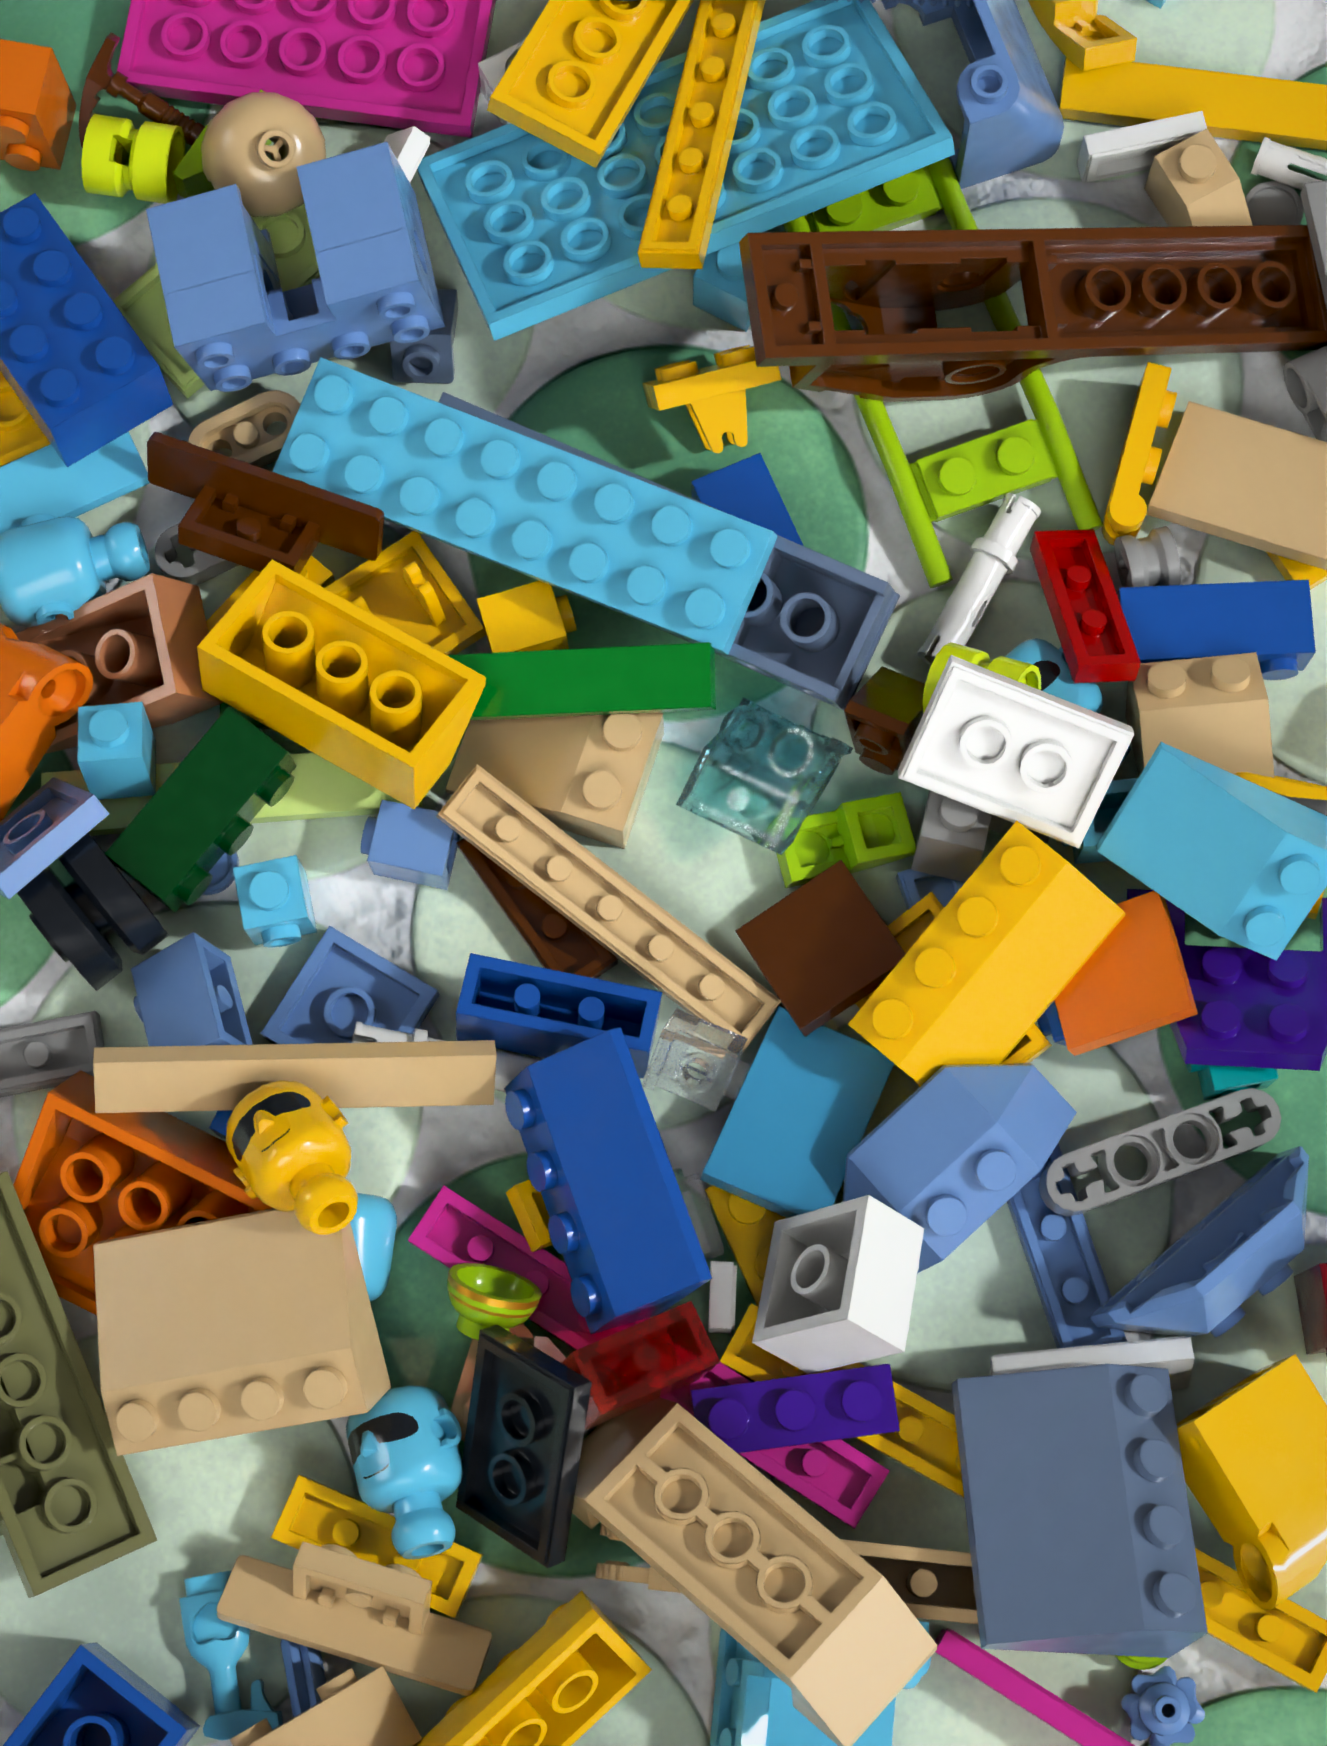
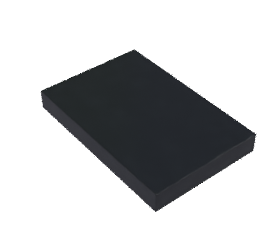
(523, 1445)

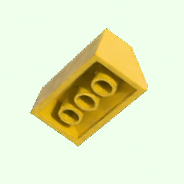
(340, 682)
(989, 961)
(548, 1686)

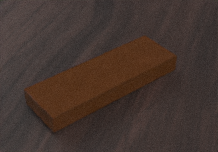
(547, 933)

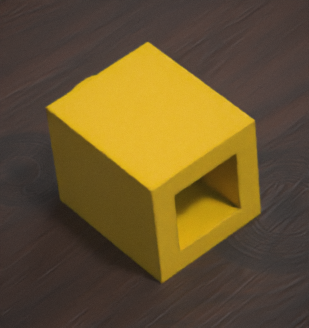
(526, 619)

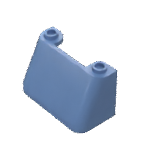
(1001, 92)

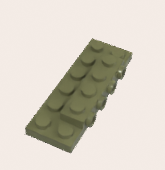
(61, 1482)

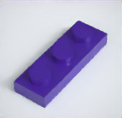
(800, 1409)

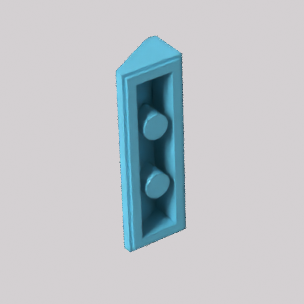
(46, 486)

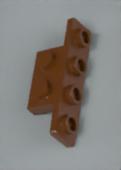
(256, 513)

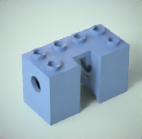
(227, 289)

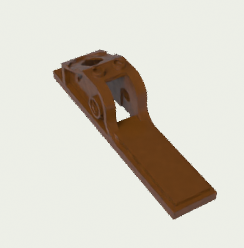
(1081, 293)

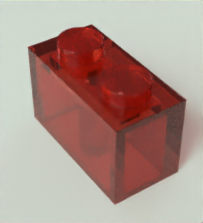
(644, 1362)

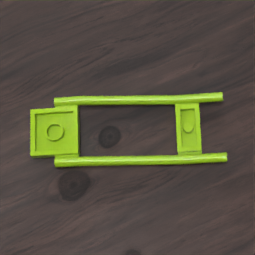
(980, 468)

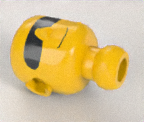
(294, 1154)

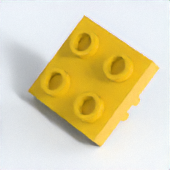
(712, 394)
(413, 595)

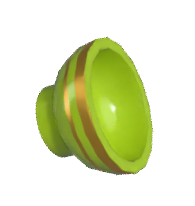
(490, 1297)

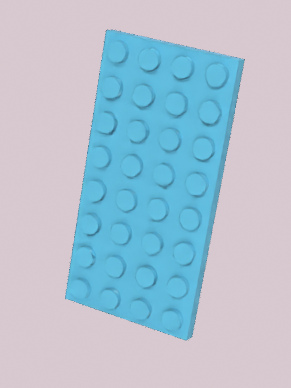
(817, 123)

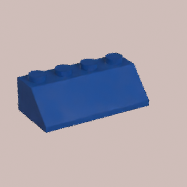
(606, 1183)

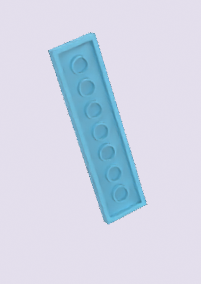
(528, 505)

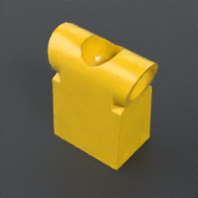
(1262, 1477)

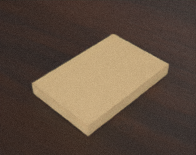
(1246, 484)

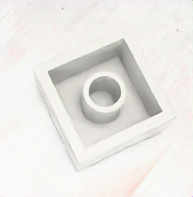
(839, 1285)

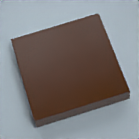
(822, 947)

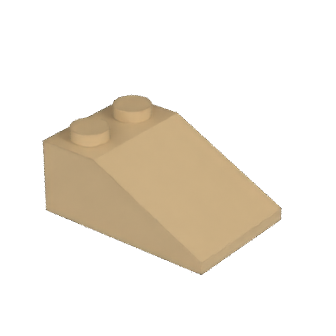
(571, 769)

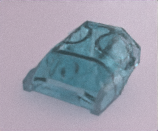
(761, 775)

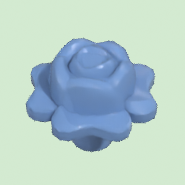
(1163, 1708)

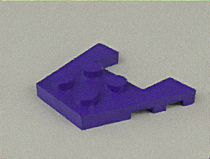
(1252, 1005)

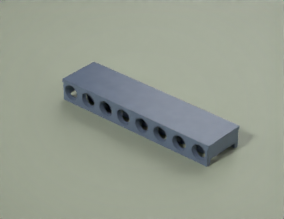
(809, 616)

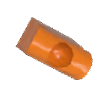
(36, 694)

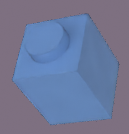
(410, 845)

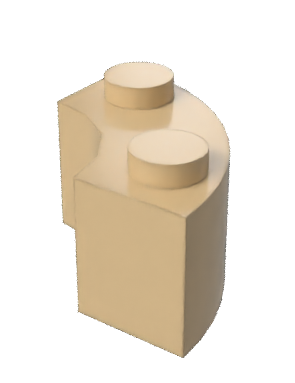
(350, 1714)

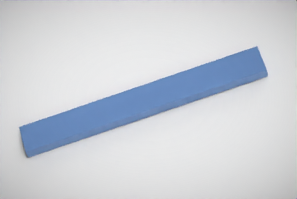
(1054, 1244)

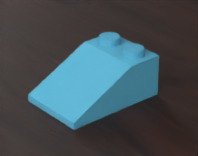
(1221, 849)

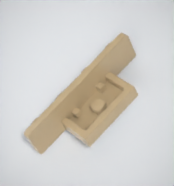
(357, 1614)

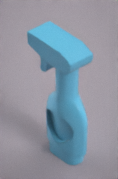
(218, 1648)

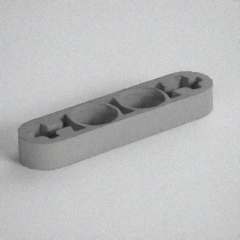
(1158, 1147)

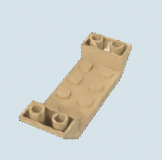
(753, 1564)

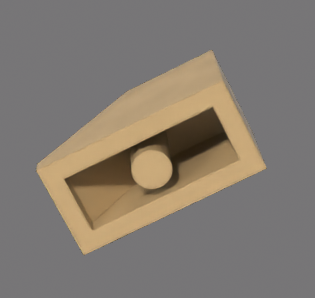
(1197, 185)

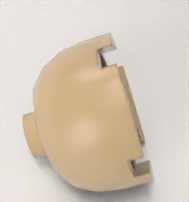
(237, 150)

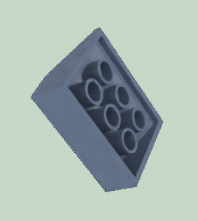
(1078, 1512)

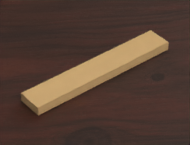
(606, 906)
(346, 1072)

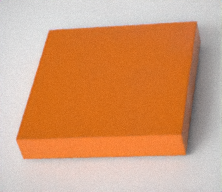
(1128, 982)

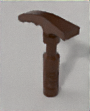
(148, 104)

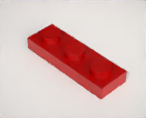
(1084, 606)

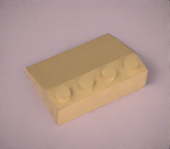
(232, 1330)

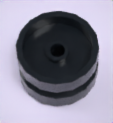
(81, 913)

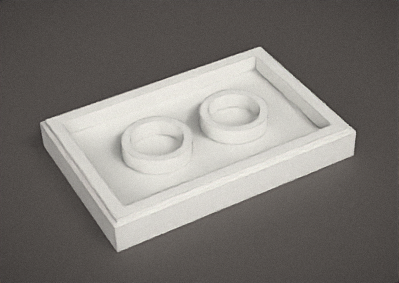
(1015, 751)

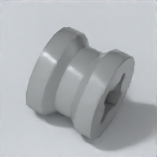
(1148, 559)

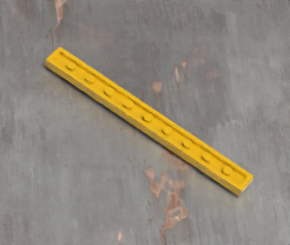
(1282, 1639)

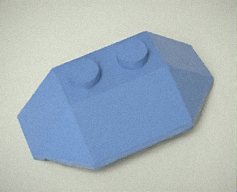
(959, 1149)
(1221, 1259)

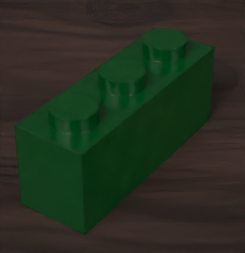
(203, 810)

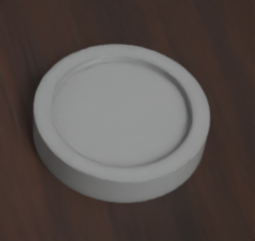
(1274, 204)

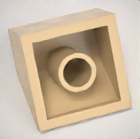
(1204, 708)

